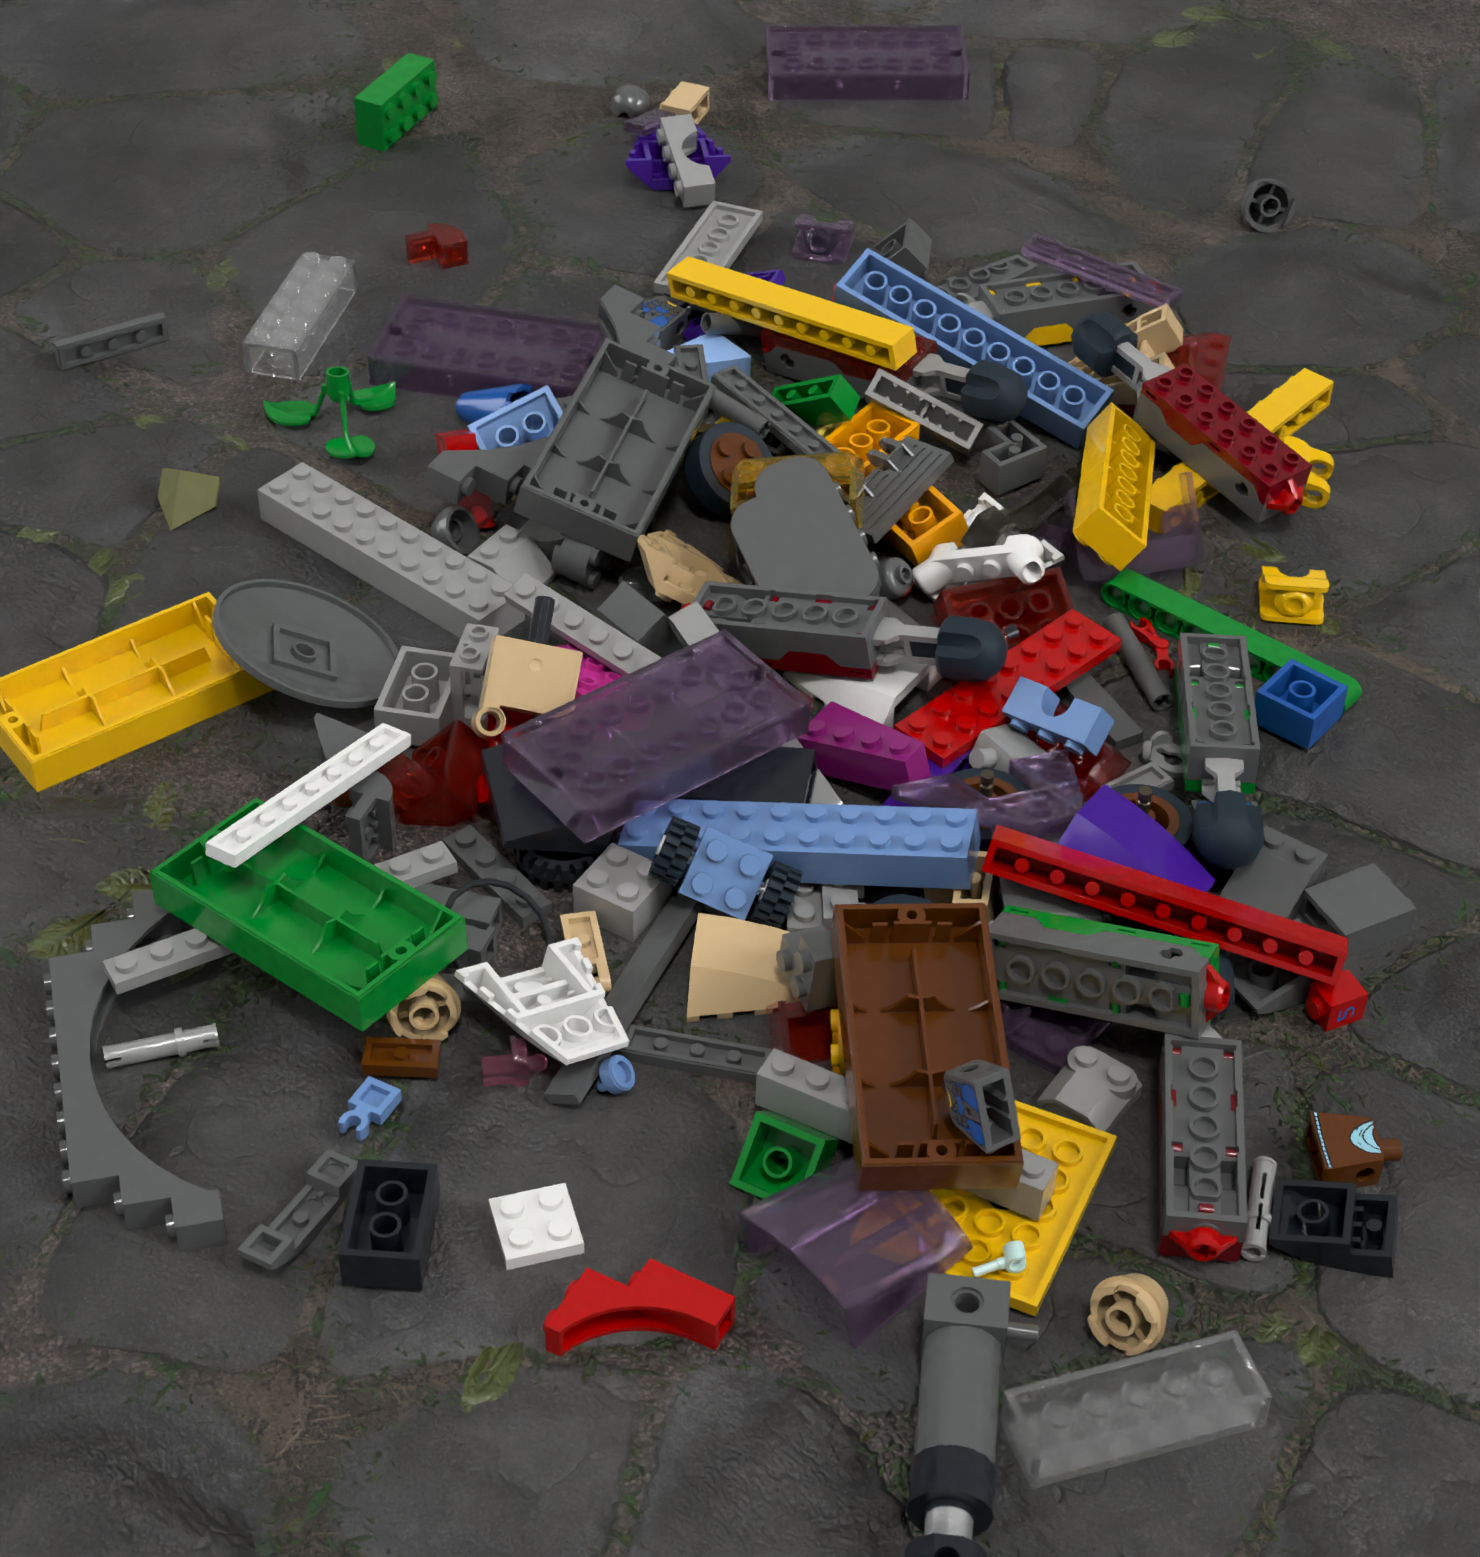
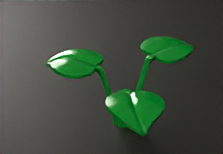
(339, 389)

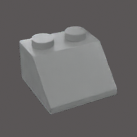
(512, 554)

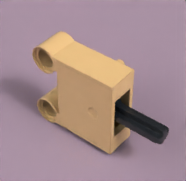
(527, 674)

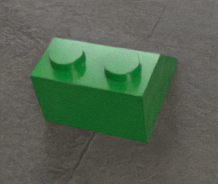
(780, 1154)

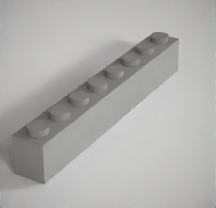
(821, 1101)

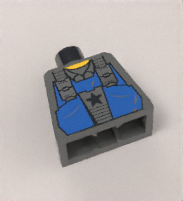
(670, 317)
(983, 1103)

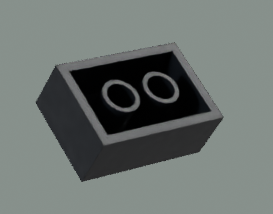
(389, 1224)

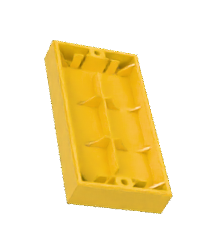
(119, 693)

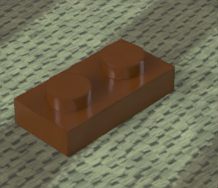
(401, 1057)

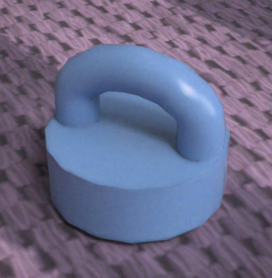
(615, 1075)

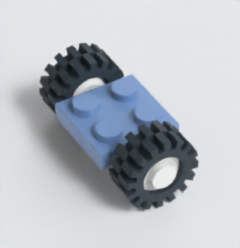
(725, 873)

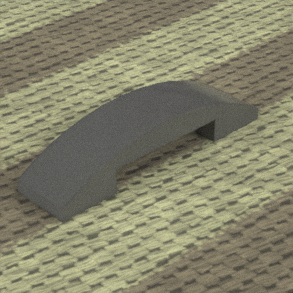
(305, 1215)

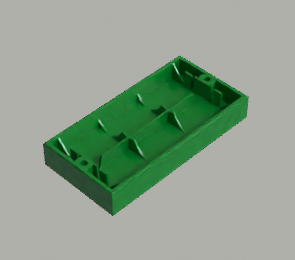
(314, 919)

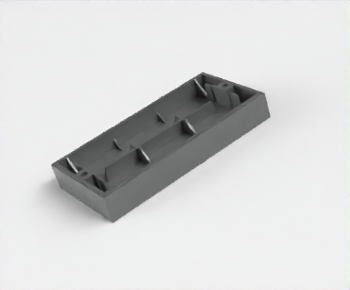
(615, 449)

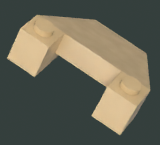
(1157, 335)

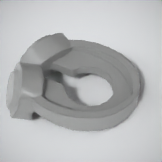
(1162, 743)

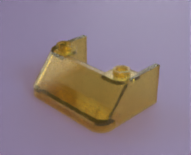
(841, 466)

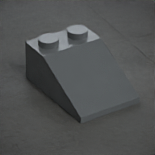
(1277, 875)

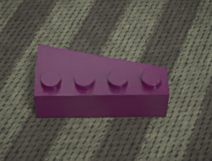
(863, 749)

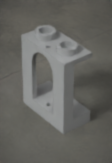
(471, 658)

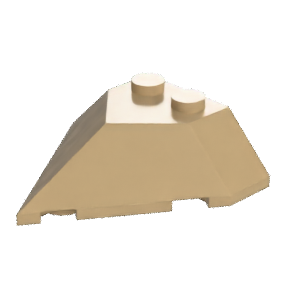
(677, 568)

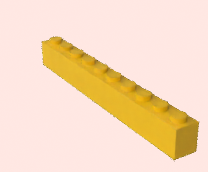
(793, 313)
(1280, 412)

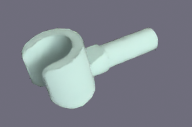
(1013, 1260)

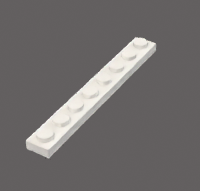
(307, 795)

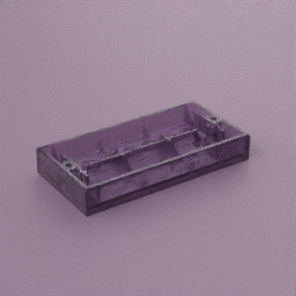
(866, 62)
(474, 347)
(654, 734)

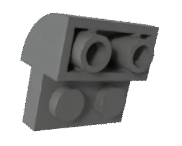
(371, 817)

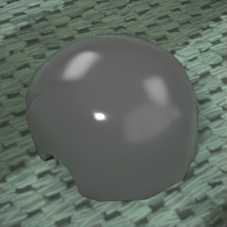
(630, 100)

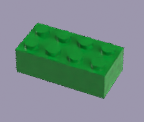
(396, 102)

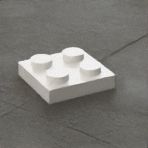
(536, 1226)

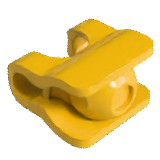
(1317, 477)
(1292, 598)

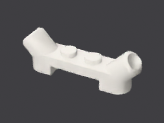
(948, 564)

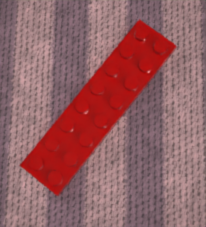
(1049, 657)

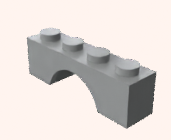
(692, 180)

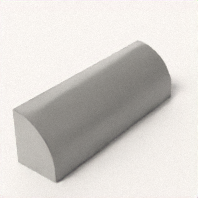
(934, 416)

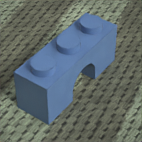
(1079, 728)

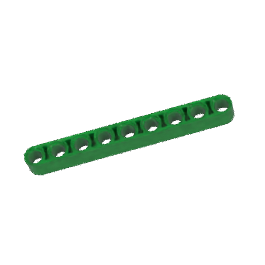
(1178, 614)

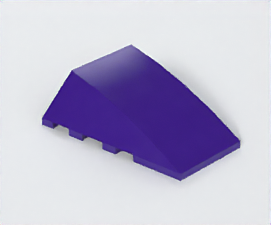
(648, 163)
(1126, 835)

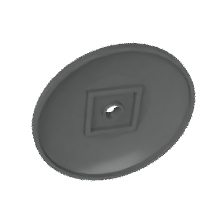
(304, 642)

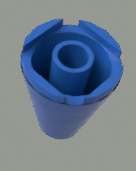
(480, 403)

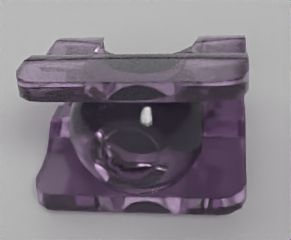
(823, 239)

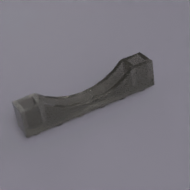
(1026, 516)

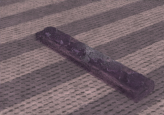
(1101, 272)

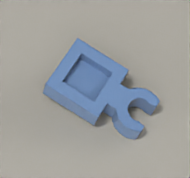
(369, 1104)

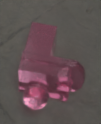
(512, 1067)

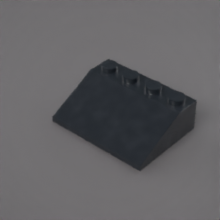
(524, 819)

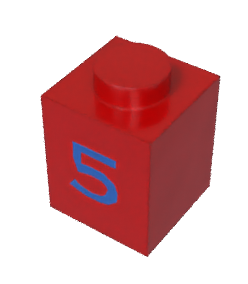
(1337, 1004)

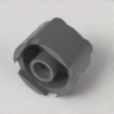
(581, 561)

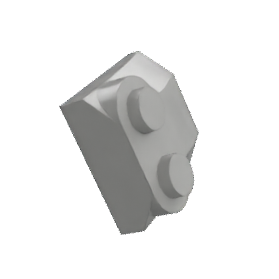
(1092, 1089)

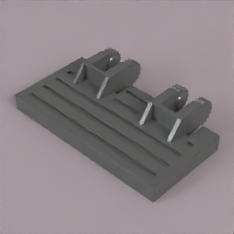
(907, 476)

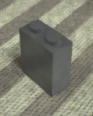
(1359, 907)

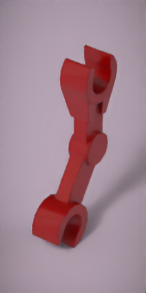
(1147, 635)

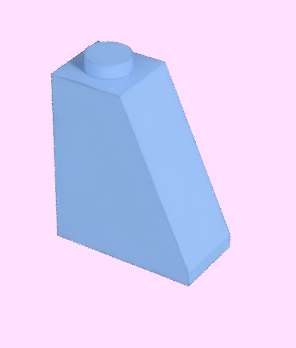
(721, 354)

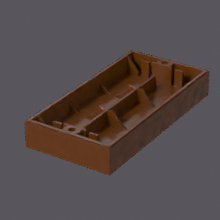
(911, 1006)

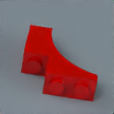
(477, 503)
(652, 1301)

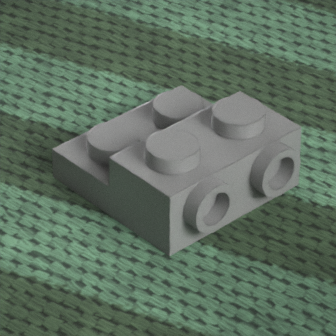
(815, 904)

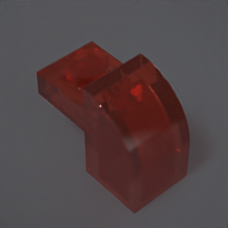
(438, 242)
(407, 780)

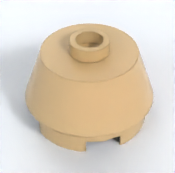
(427, 1011)
(1128, 1312)

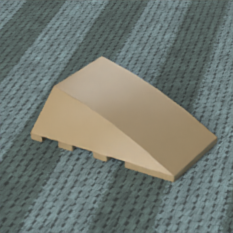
(735, 968)

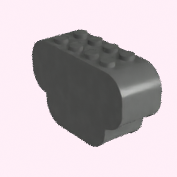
(802, 533)

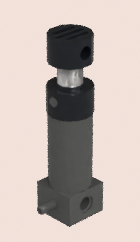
(958, 1412)

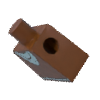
(1348, 1148)

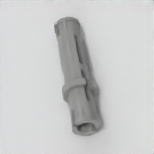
(161, 1046)
(1256, 1239)

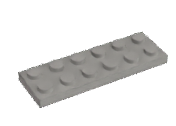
(715, 238)

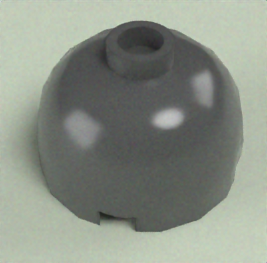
(1267, 204)

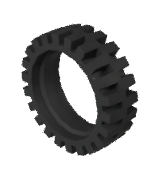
(553, 872)

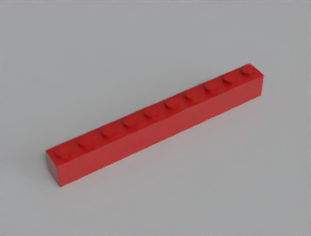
(1166, 905)

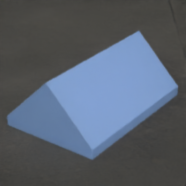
(518, 422)

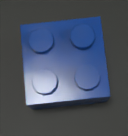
(1300, 703)

